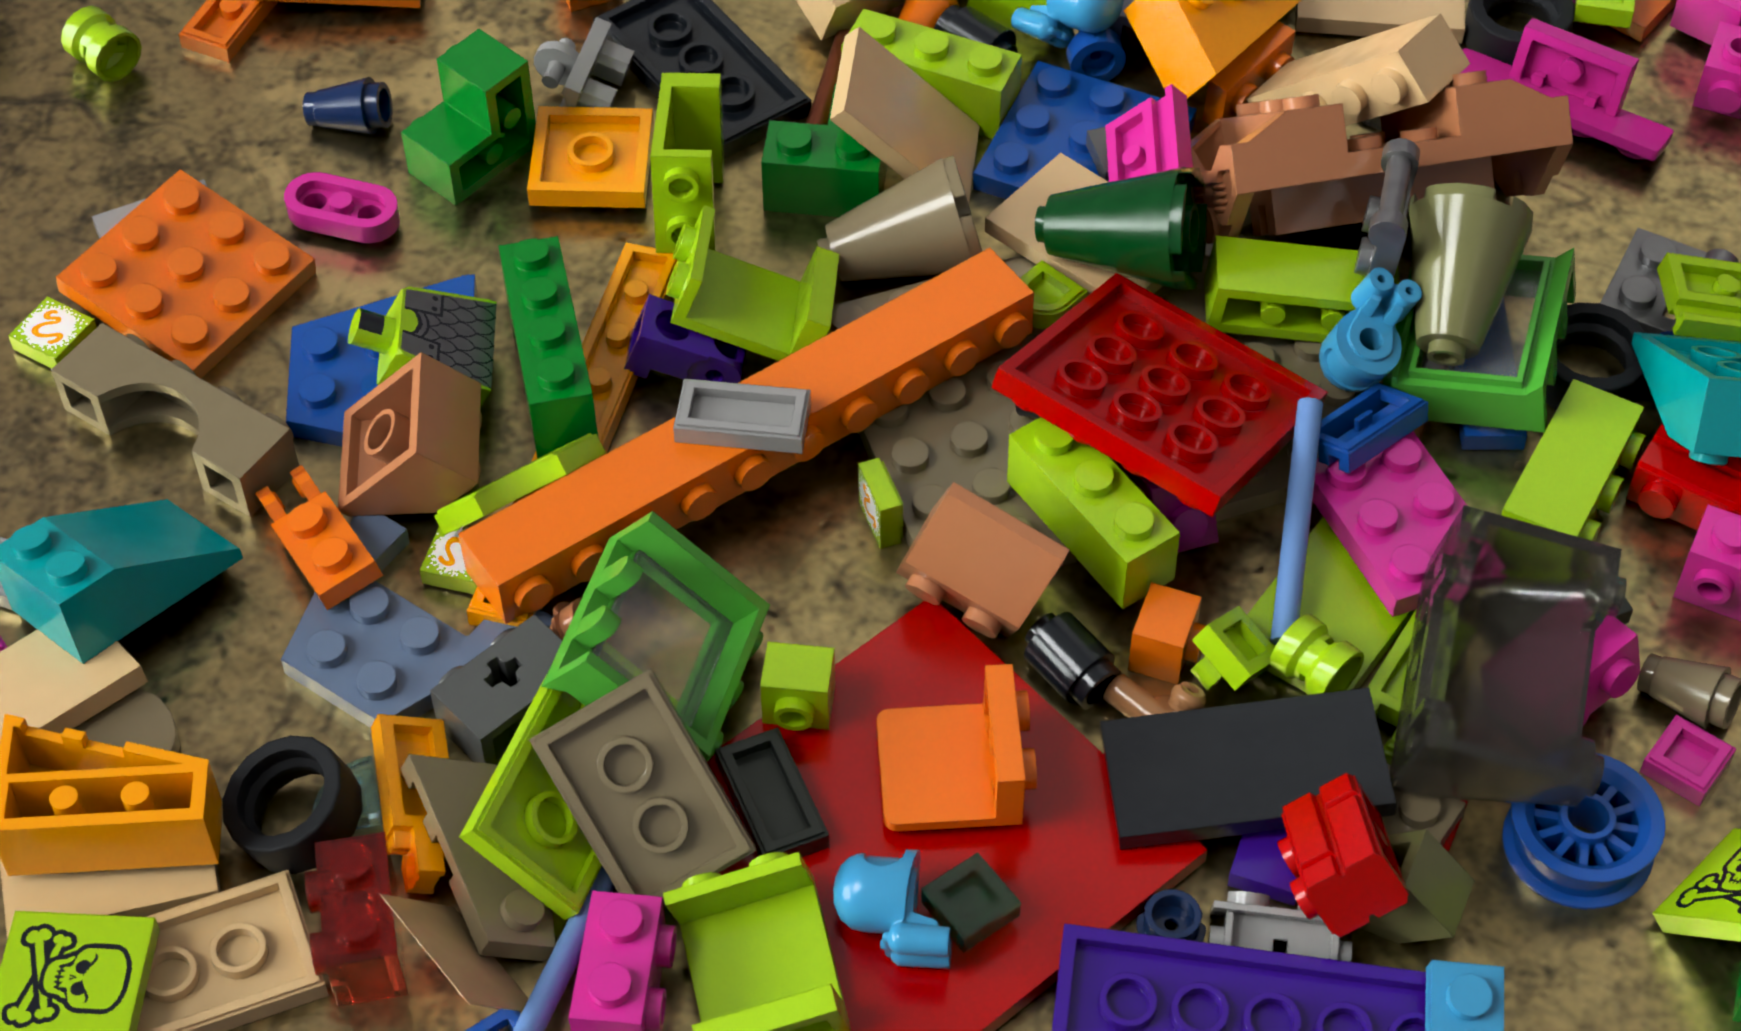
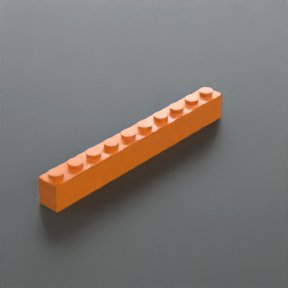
(854, 377)

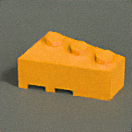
(1199, 38)
(102, 805)

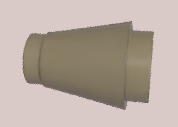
(1693, 689)

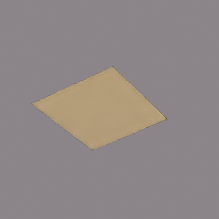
(450, 945)

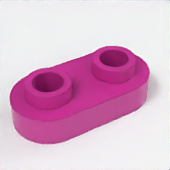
(342, 207)

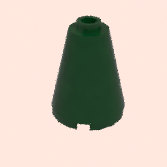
(1131, 226)

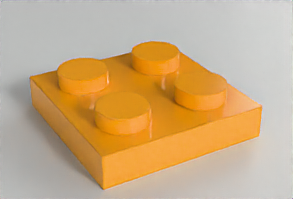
(591, 157)

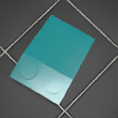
(1695, 391)
(108, 570)

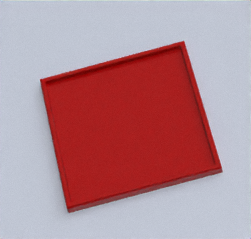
(1057, 863)

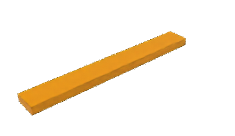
(605, 349)

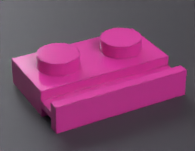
(1150, 137)

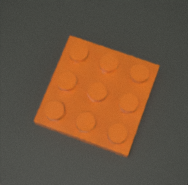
(187, 274)

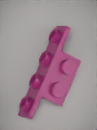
(1593, 79)

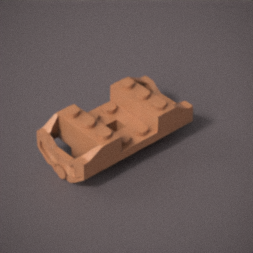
(1305, 175)

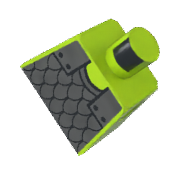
(437, 323)

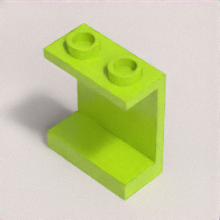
(685, 153)
(747, 302)
(759, 948)

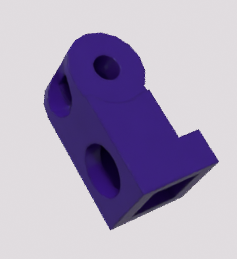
(677, 350)

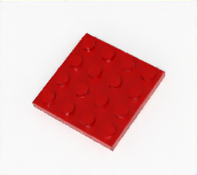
(1158, 392)

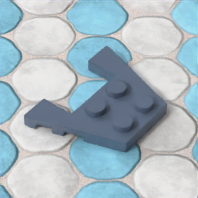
(377, 647)

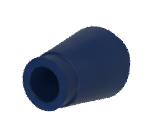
(351, 106)

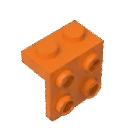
(957, 760)

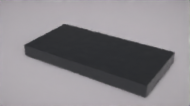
(703, 39)
(1238, 765)

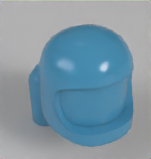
(1058, 18)
(1365, 341)
(882, 898)

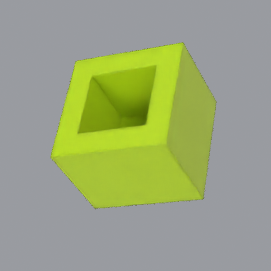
(797, 686)

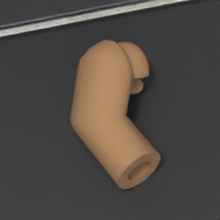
(1135, 701)

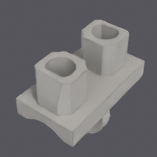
(600, 57)

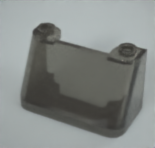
(1504, 664)

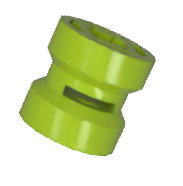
(102, 44)
(1314, 657)

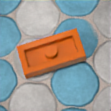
(1248, 72)

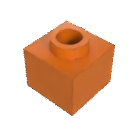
(1165, 634)

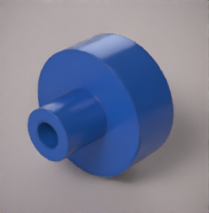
(1096, 54)

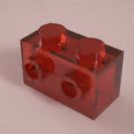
(359, 931)

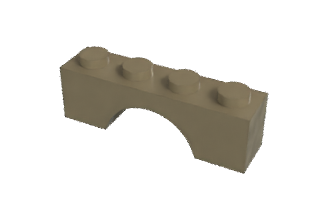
(122, 383)

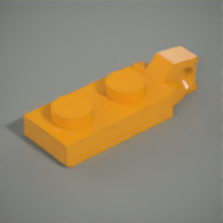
(401, 807)

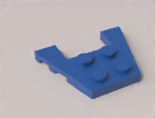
(332, 374)

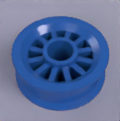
(1585, 867)

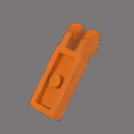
(321, 541)

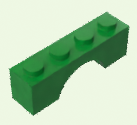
(547, 343)

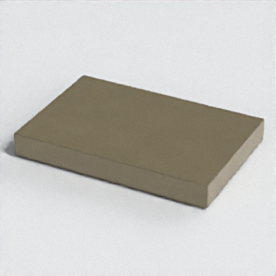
(642, 790)

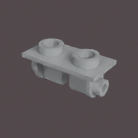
(1255, 925)

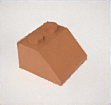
(411, 442)
(980, 562)

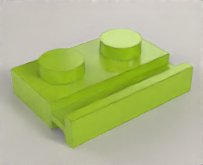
(1702, 296)

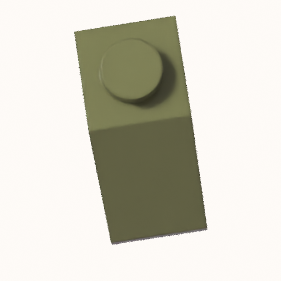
(1435, 887)

